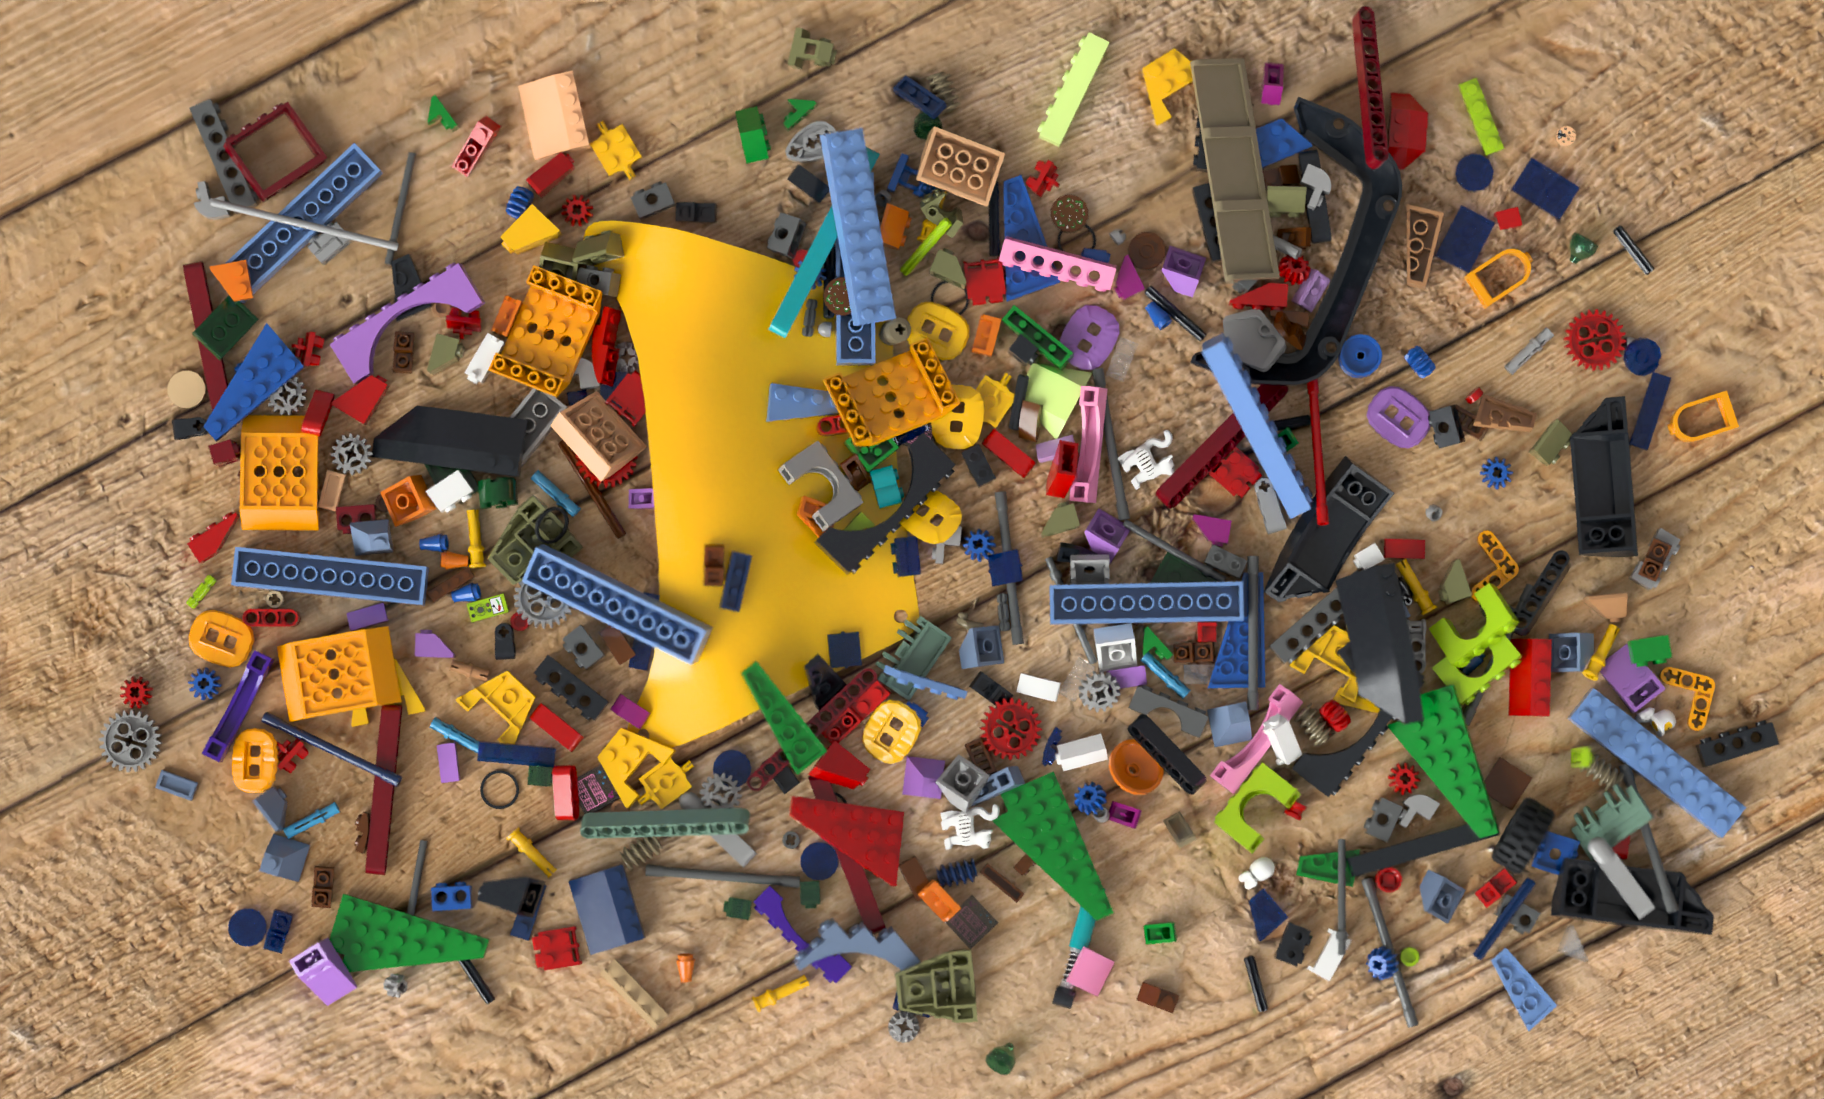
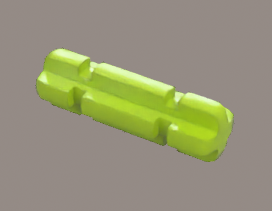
(201, 591)

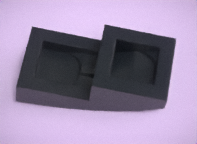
(808, 183)
(696, 212)
(1067, 549)
(990, 689)

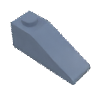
(1000, 783)

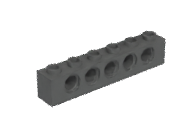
(201, 113)
(1280, 645)

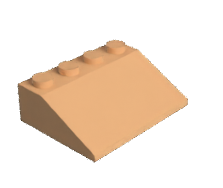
(554, 115)
(959, 166)
(598, 435)

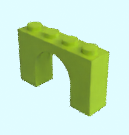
(1499, 621)
(1504, 657)
(1262, 781)

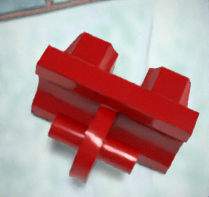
(1046, 179)
(463, 325)
(311, 340)
(296, 747)

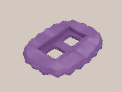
(1101, 344)
(1390, 428)

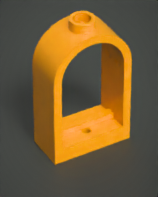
(1479, 288)
(1726, 411)

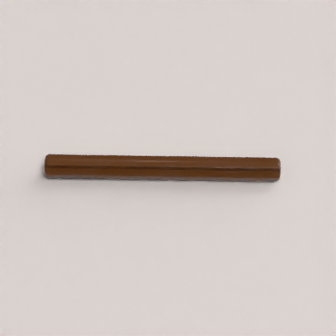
(594, 492)

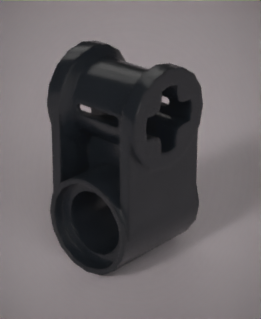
(187, 428)
(505, 645)

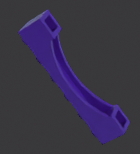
(239, 706)
(770, 903)

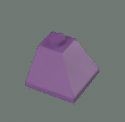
(1183, 270)
(1105, 534)
(922, 777)

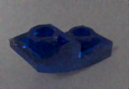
(1048, 754)
(278, 931)

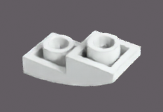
(1038, 687)

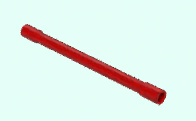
(1321, 509)

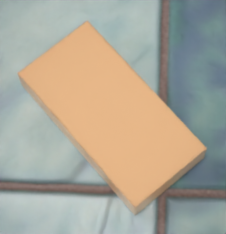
(332, 490)

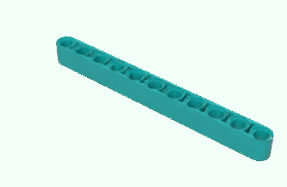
(809, 269)

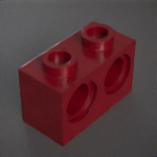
(225, 452)
(356, 513)

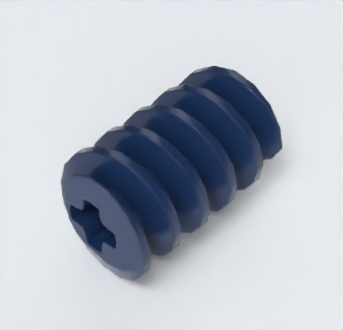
(956, 873)

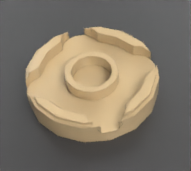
(186, 389)

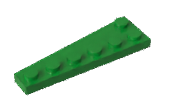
(790, 730)

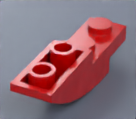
(603, 350)
(856, 712)

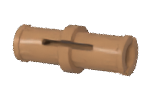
(469, 670)

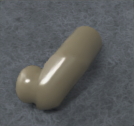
(962, 620)

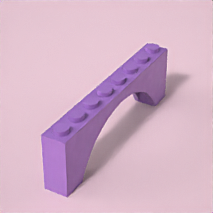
(358, 346)

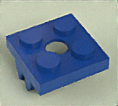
(1542, 859)

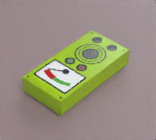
(487, 608)

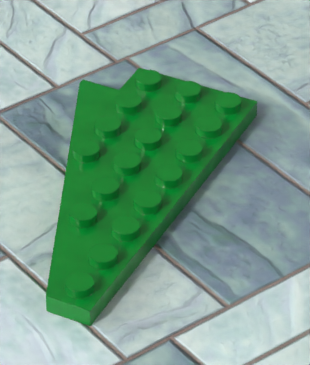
(1448, 757)
(1047, 832)
(388, 938)

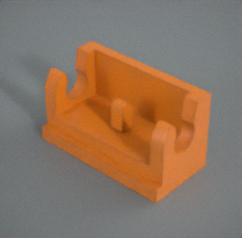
(506, 316)
(986, 335)
(939, 901)

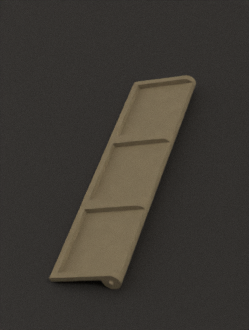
(1234, 169)

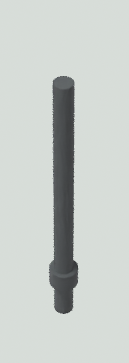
(400, 206)
(1206, 570)
(1056, 575)
(417, 877)
(1341, 934)

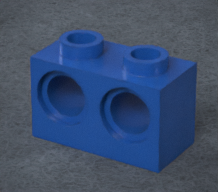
(452, 902)

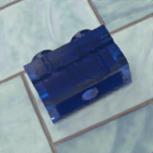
(906, 557)

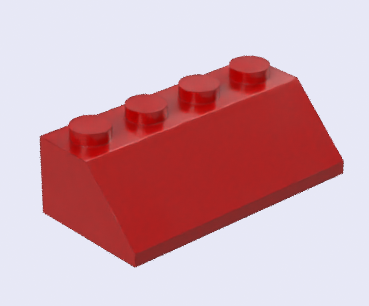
(1531, 679)

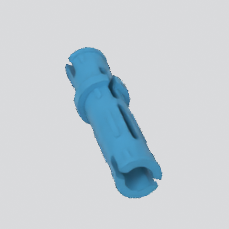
(552, 490)
(1164, 674)
(454, 734)
(291, 830)

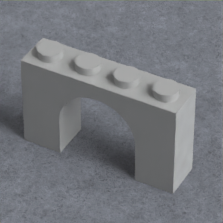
(816, 460)

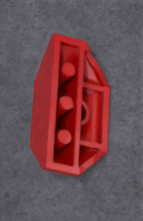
(1406, 129)

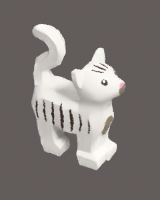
(1145, 462)
(965, 827)

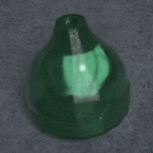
(924, 123)
(1581, 248)
(1001, 1059)

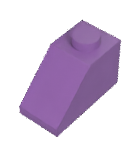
(641, 499)
(431, 646)

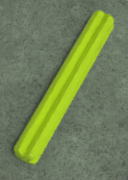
(926, 246)

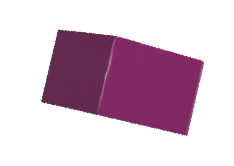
(630, 711)
(1124, 814)

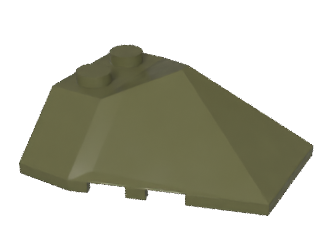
(519, 540)
(940, 987)

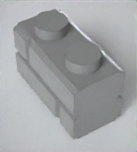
(327, 246)

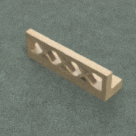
(634, 994)

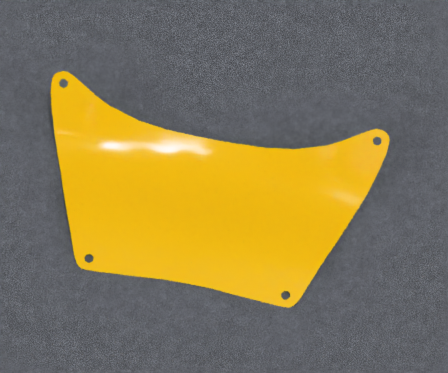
(706, 374)

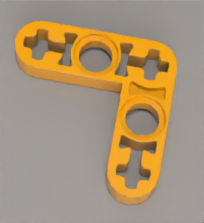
(1500, 571)
(1698, 693)

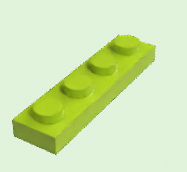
(1481, 117)
(1581, 757)

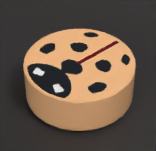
(1565, 136)

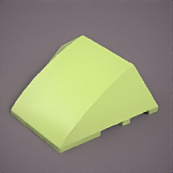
(1056, 391)

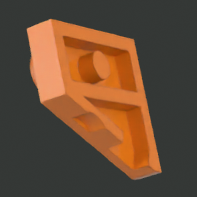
(234, 279)
(806, 510)

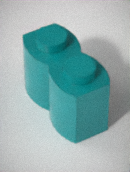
(886, 486)

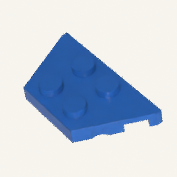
(1279, 142)

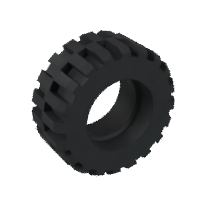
(1523, 835)

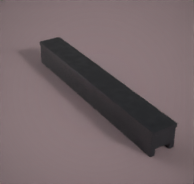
(1413, 849)

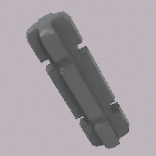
(809, 319)
(1003, 613)

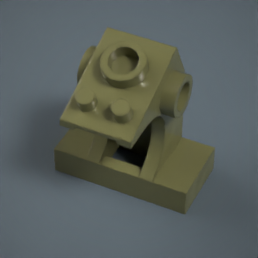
(824, 53)
(935, 214)

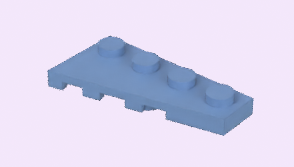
(797, 402)
(922, 682)
(1523, 990)

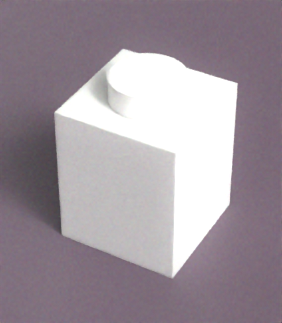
(1368, 557)

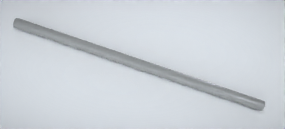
(304, 224)

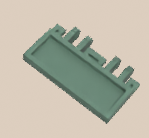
(917, 657)
(1615, 819)

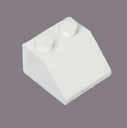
(450, 492)
(1115, 647)

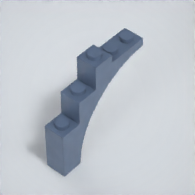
(859, 939)

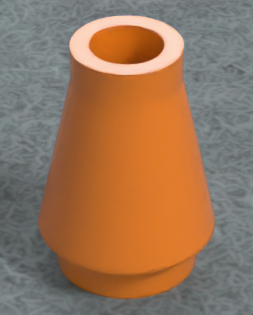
(453, 560)
(685, 966)

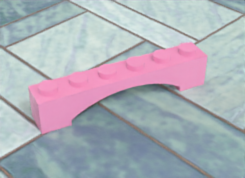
(1093, 415)
(1235, 770)

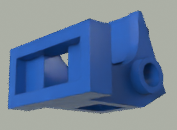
(901, 176)

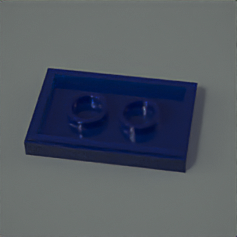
(1545, 188)
(1465, 239)

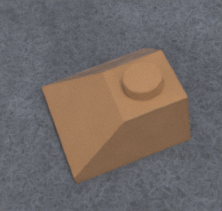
(1608, 606)

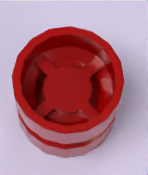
(1388, 879)

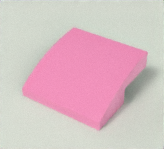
(1090, 971)

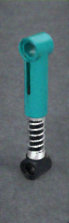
(1080, 937)

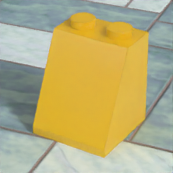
(529, 232)

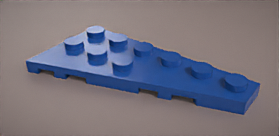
(1022, 224)
(259, 376)
(1232, 659)

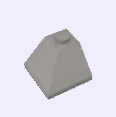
(962, 783)

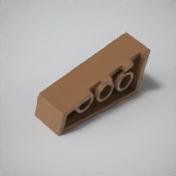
(1422, 240)

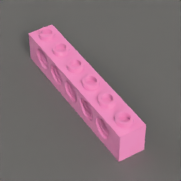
(1050, 255)

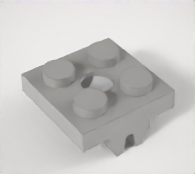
(1080, 577)

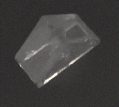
(1571, 945)

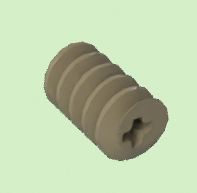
(942, 90)
(895, 331)
(1313, 725)
(1603, 773)
(640, 851)

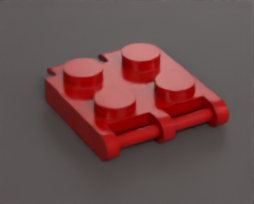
(985, 281)
(630, 397)
(1236, 472)
(556, 948)

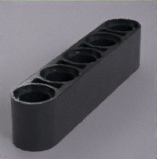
(1317, 218)
(1167, 754)

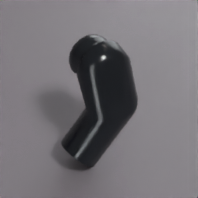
(1405, 591)

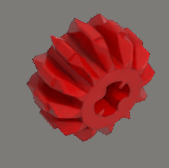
(570, 210)
(1294, 269)
(137, 684)
(1335, 715)
(1399, 783)

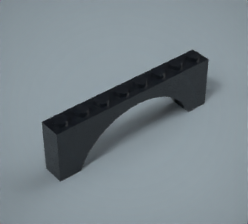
(850, 547)
(1329, 769)

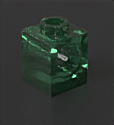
(540, 776)
(810, 894)
(737, 908)

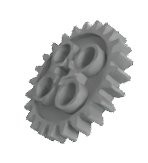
(547, 615)
(125, 757)

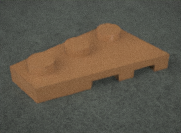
(1503, 415)

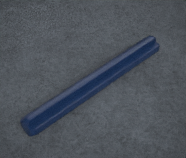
(1504, 918)

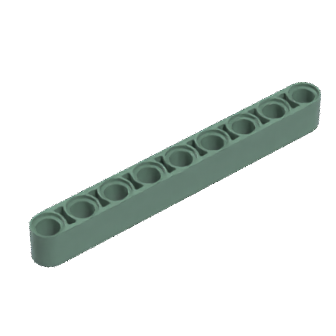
(665, 823)

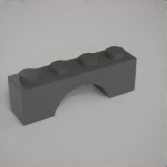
(1191, 720)

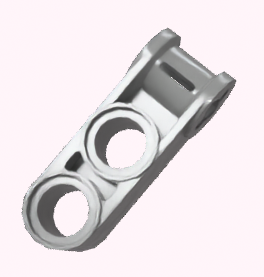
(1270, 507)
(1418, 635)

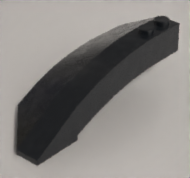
(455, 440)
(1604, 483)
(1318, 552)
(1381, 641)
(1588, 895)

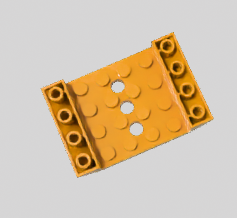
(553, 305)
(914, 380)
(284, 500)
(364, 667)

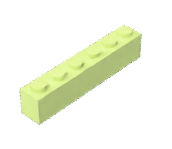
(1073, 90)

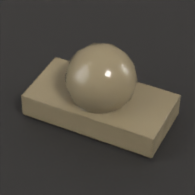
(1179, 829)

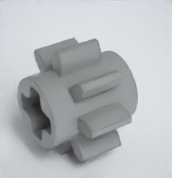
(395, 985)

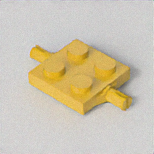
(616, 150)
(996, 399)
(665, 783)

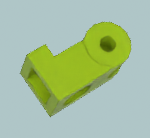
(860, 522)

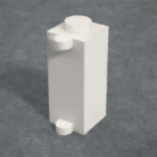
(478, 367)
(1282, 739)
(1081, 752)
(1328, 958)

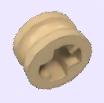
(279, 595)

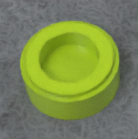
(1409, 956)

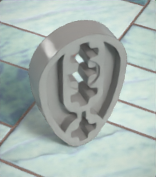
(801, 139)

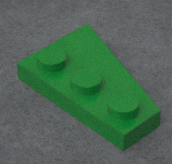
(1324, 867)

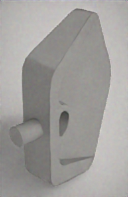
(1254, 339)

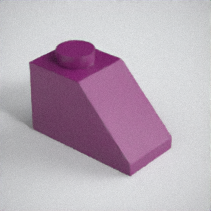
(1272, 84)
(1128, 282)
(1213, 529)

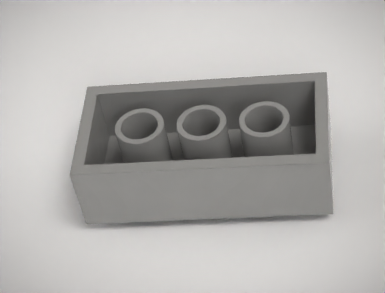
(540, 411)

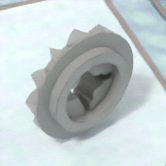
(633, 362)
(912, 1023)

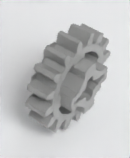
(288, 406)
(348, 463)
(1097, 683)
(718, 785)

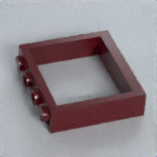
(262, 121)

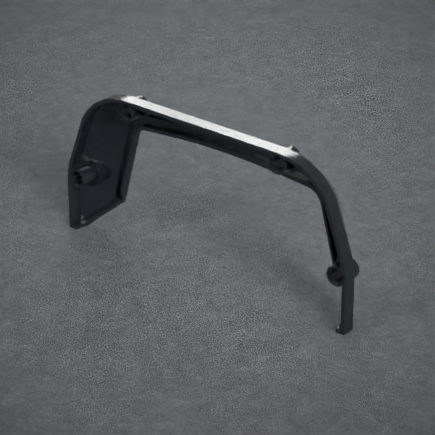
(1359, 254)

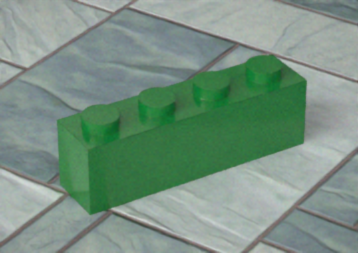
(1033, 332)

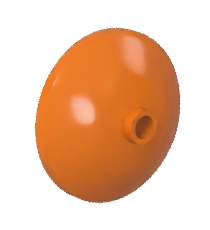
(1146, 771)

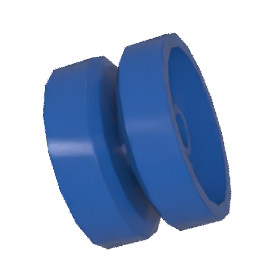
(1357, 367)

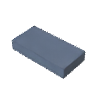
(176, 785)

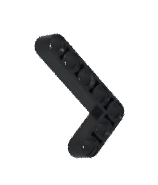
(1537, 601)

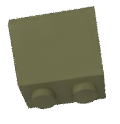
(1286, 201)
(598, 249)
(559, 260)
(948, 268)
(444, 353)
(1551, 443)
(1062, 520)
(1454, 584)

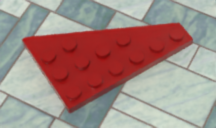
(861, 832)

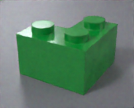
(752, 133)
(872, 455)
(1649, 649)

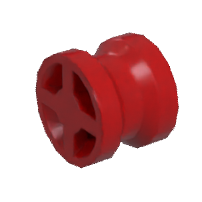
(1295, 811)

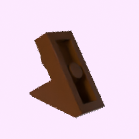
(1282, 176)
(1297, 236)
(855, 472)
(1157, 997)

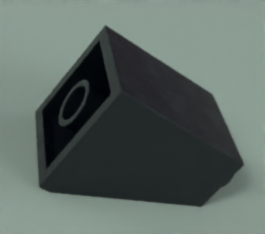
(513, 894)

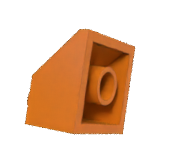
(893, 227)
(408, 500)

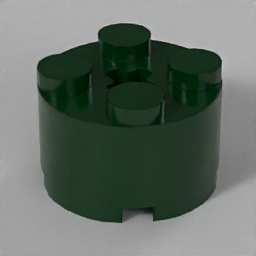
(498, 492)

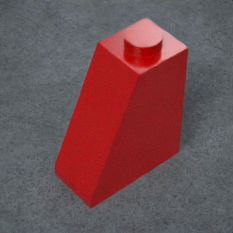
(551, 174)
(363, 398)
(1063, 469)
(840, 768)

